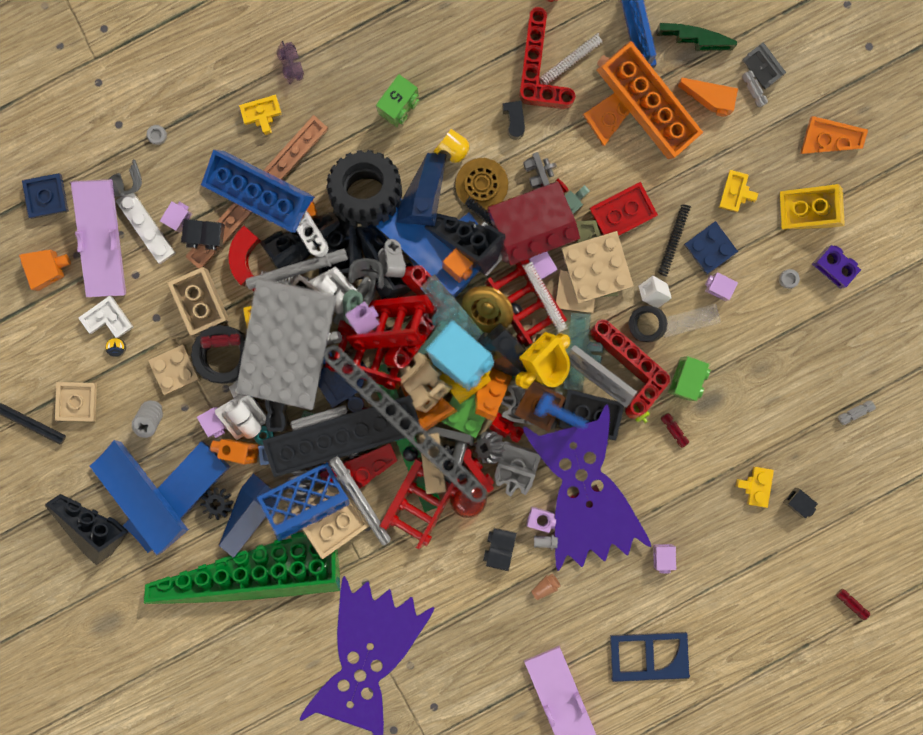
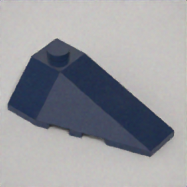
(246, 515)

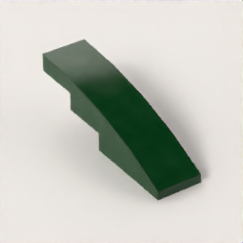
(704, 39)

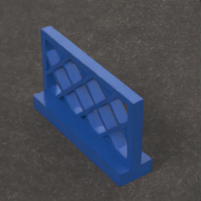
(639, 28)
(545, 407)
(308, 516)

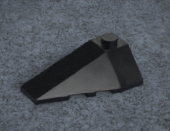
(371, 242)
(476, 242)
(90, 531)

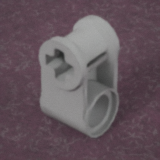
(392, 259)

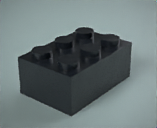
(589, 409)

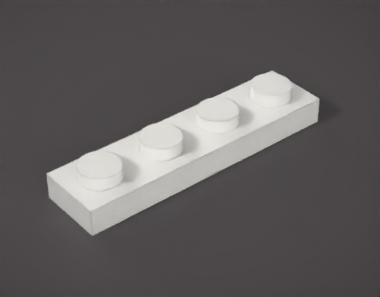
(145, 227)

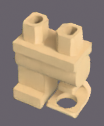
(417, 379)

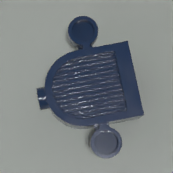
(339, 390)

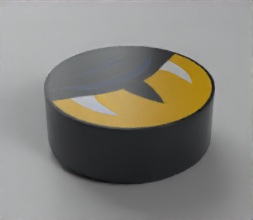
(115, 347)

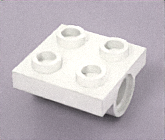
(333, 283)
(242, 416)

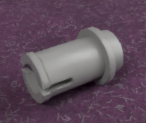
(545, 541)

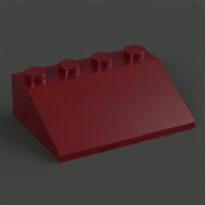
(534, 223)

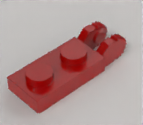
(475, 466)

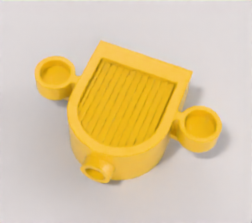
(545, 361)

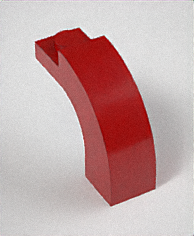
(239, 254)

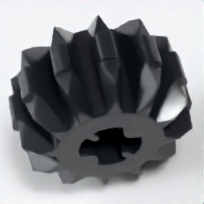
(213, 496)

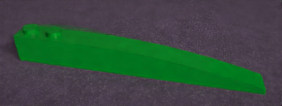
(266, 572)

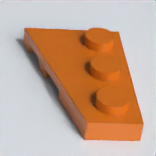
(491, 395)

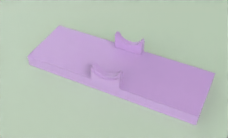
(98, 238)
(559, 693)

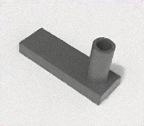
(461, 440)

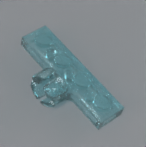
(448, 308)
(580, 337)

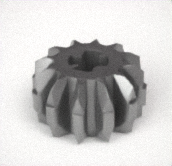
(489, 447)

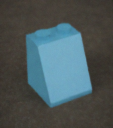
(460, 356)

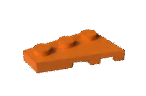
(606, 117)
(828, 136)
(436, 414)

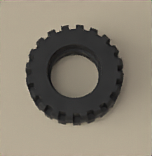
(363, 166)

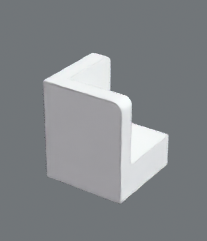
(654, 292)

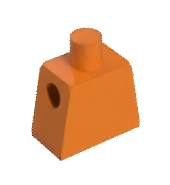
(43, 268)
(236, 451)

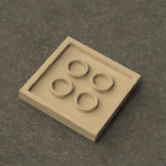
(597, 267)
(336, 528)

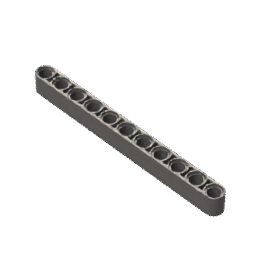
(414, 428)

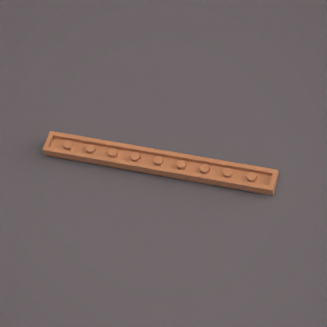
(278, 167)

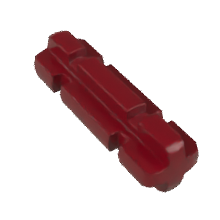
(220, 340)
(675, 430)
(853, 604)

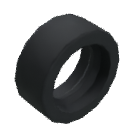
(633, 320)

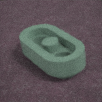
(351, 300)

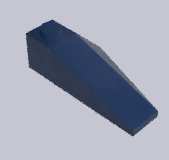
(422, 197)

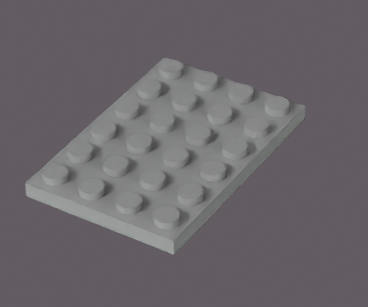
(285, 343)

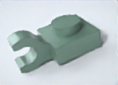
(574, 200)

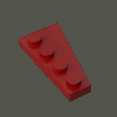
(367, 465)

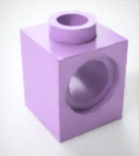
(175, 214)
(543, 265)
(720, 286)
(363, 318)
(211, 423)
(535, 513)
(664, 557)

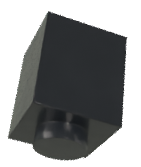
(801, 503)

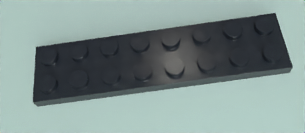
(335, 438)

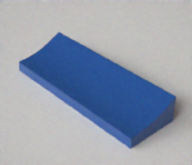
(256, 190)
(423, 250)
(187, 484)
(138, 497)

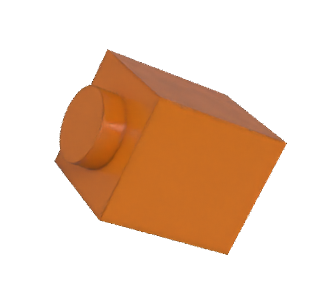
(458, 266)

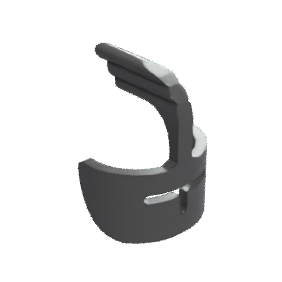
(118, 185)
(356, 271)

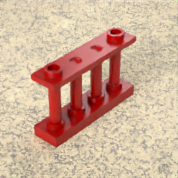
(396, 308)
(522, 335)
(389, 381)
(401, 503)

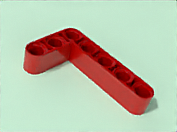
(534, 65)
(425, 327)
(633, 365)

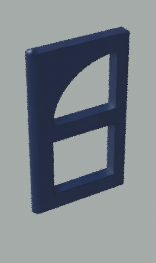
(676, 669)

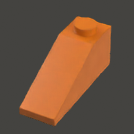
(712, 96)

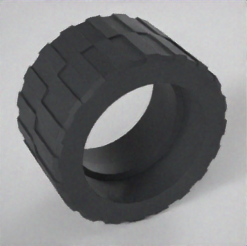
(199, 357)

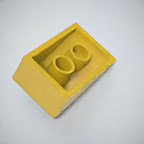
(812, 207)

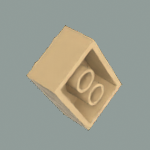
(198, 301)

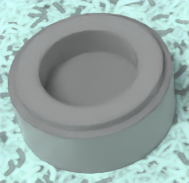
(156, 135)
(789, 279)

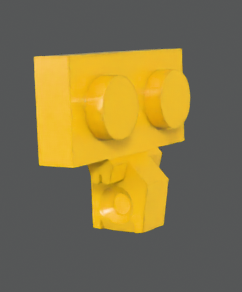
(261, 112)
(736, 192)
(757, 486)

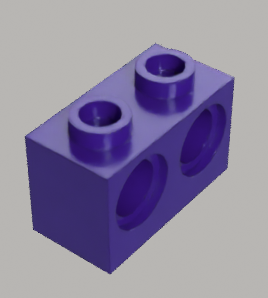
(833, 270)

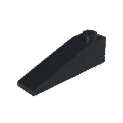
(346, 238)
(289, 247)
(504, 350)

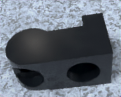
(516, 119)

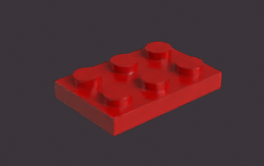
(624, 210)

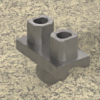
(536, 163)

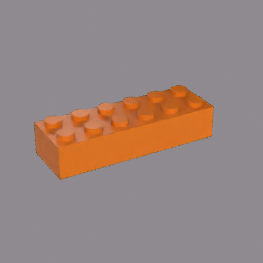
(649, 100)

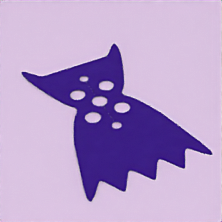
(611, 515)
(360, 623)

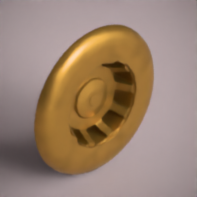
(482, 182)
(489, 305)

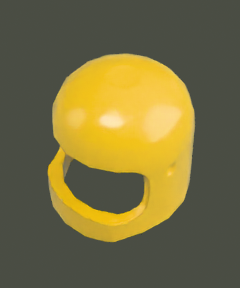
(455, 145)

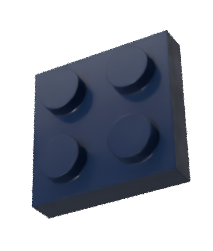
(45, 196)
(710, 248)

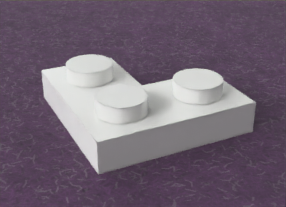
(106, 313)

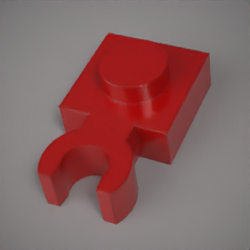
(505, 427)

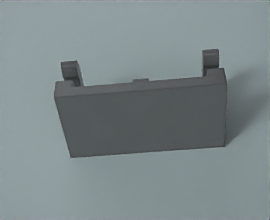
(764, 66)

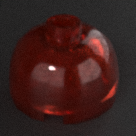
(465, 507)

